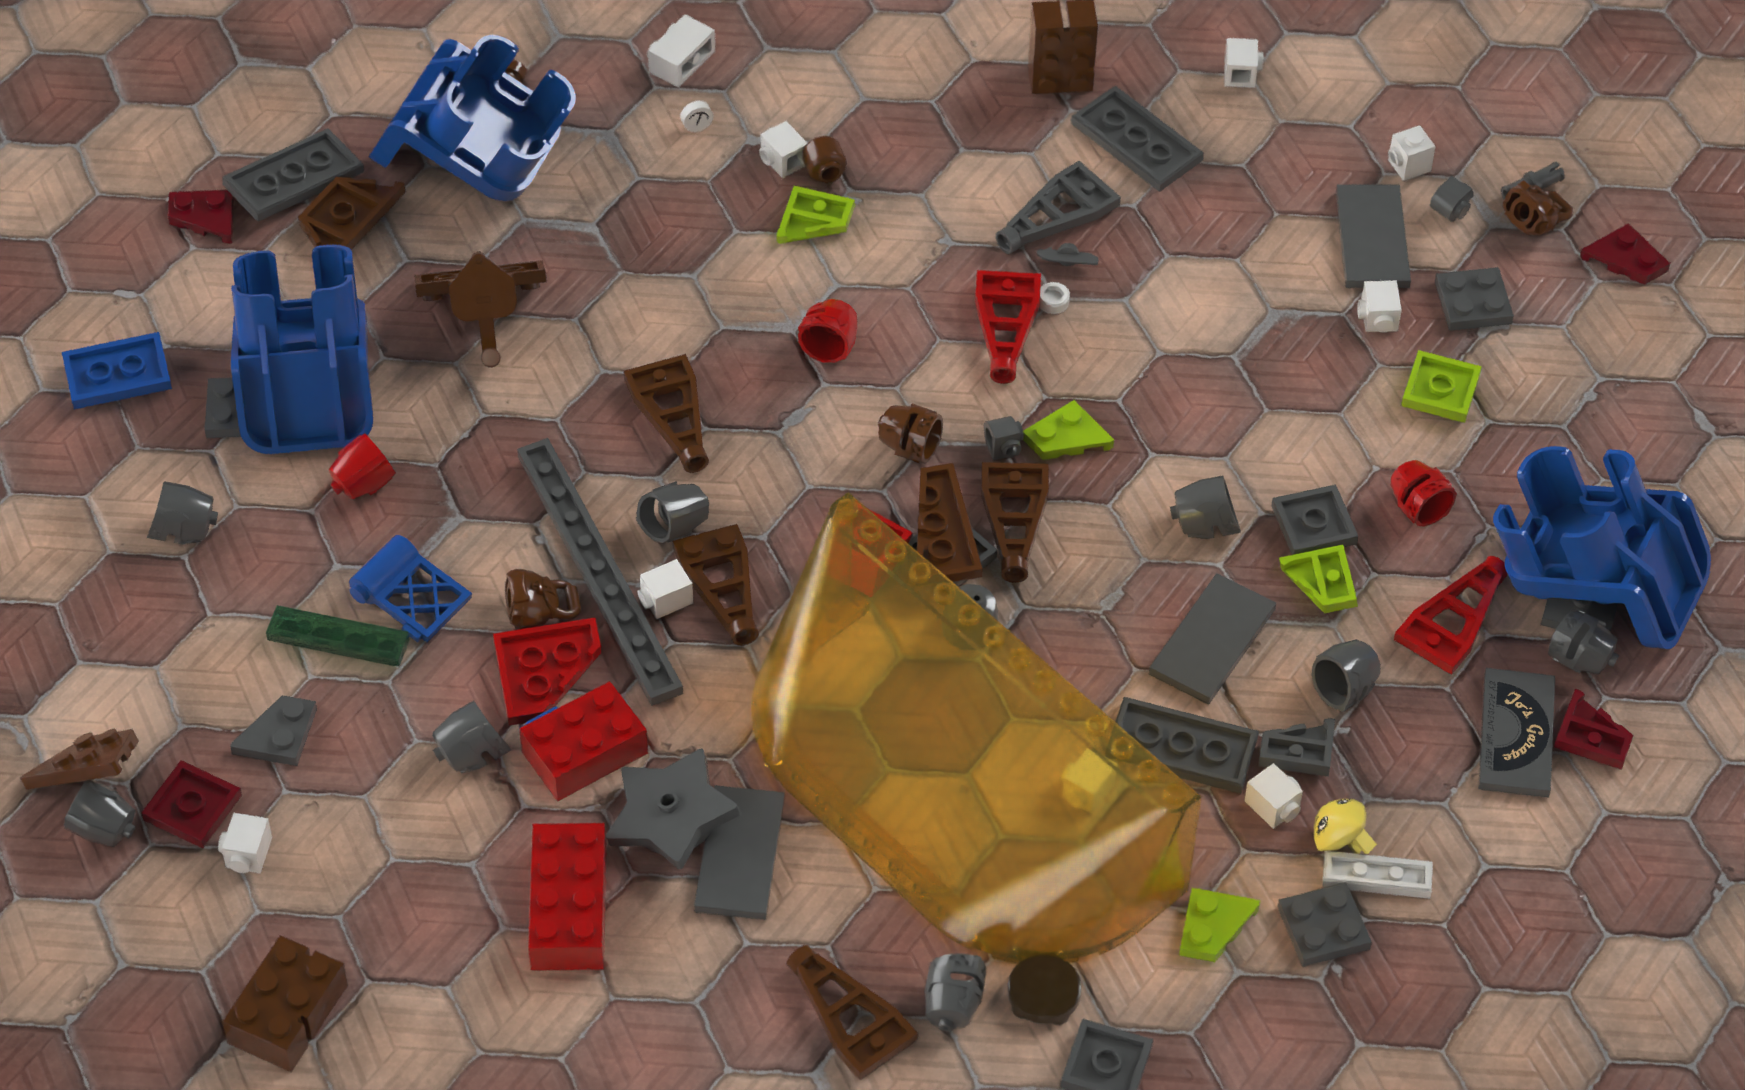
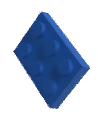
(116, 370)

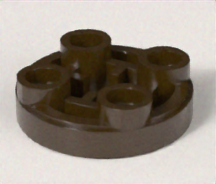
(1044, 989)

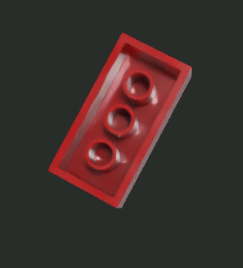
(567, 897)

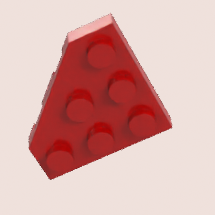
(543, 664)

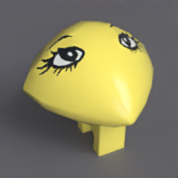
(1342, 824)

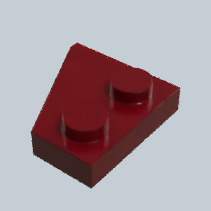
(1627, 255)
(1593, 734)

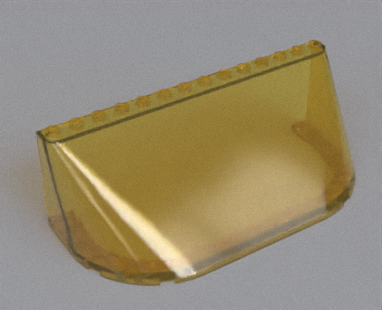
(963, 757)

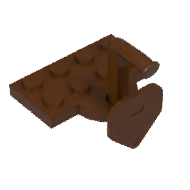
(482, 293)

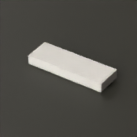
(1378, 874)

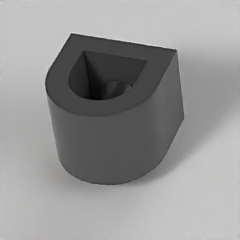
(1452, 199)
(1003, 437)

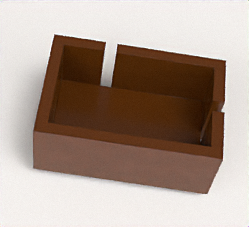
(1061, 56)
(278, 996)

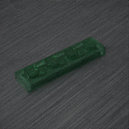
(337, 636)

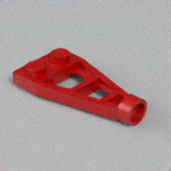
(1011, 289)
(1439, 644)

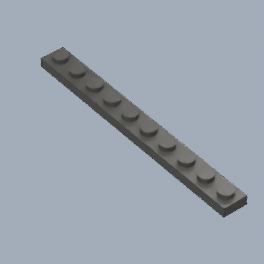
(600, 572)

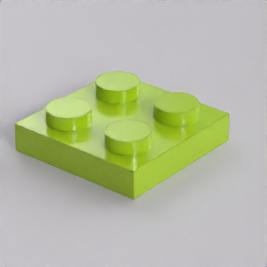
(1441, 386)

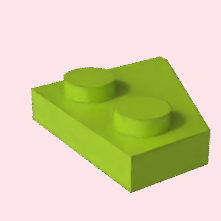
(814, 215)
(1066, 433)
(1322, 577)
(1213, 922)

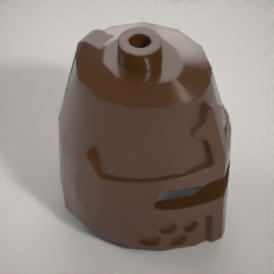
(911, 431)

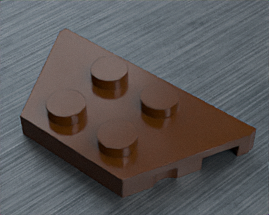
(348, 211)
(86, 759)

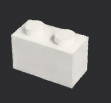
(681, 50)

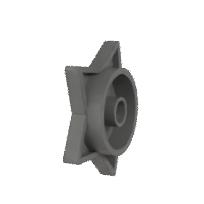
(670, 808)

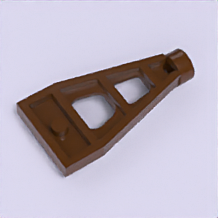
(664, 378)
(1014, 480)
(713, 549)
(873, 1044)

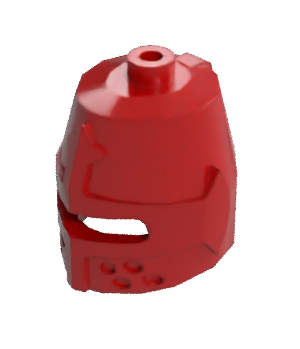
(828, 331)
(360, 468)
(1422, 492)

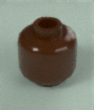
(824, 159)

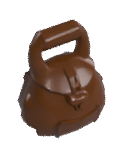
(1535, 209)
(535, 599)

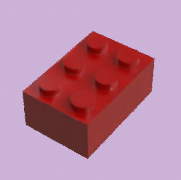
(583, 740)

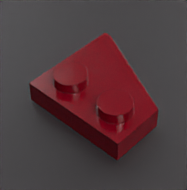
(203, 212)

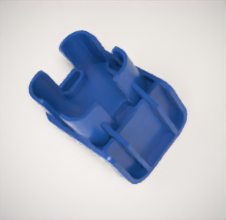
(480, 118)
(300, 361)
(1607, 543)

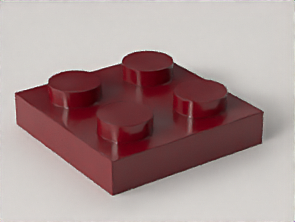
(191, 804)

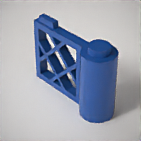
(394, 567)

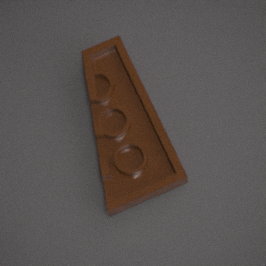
(944, 525)

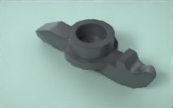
(1067, 255)

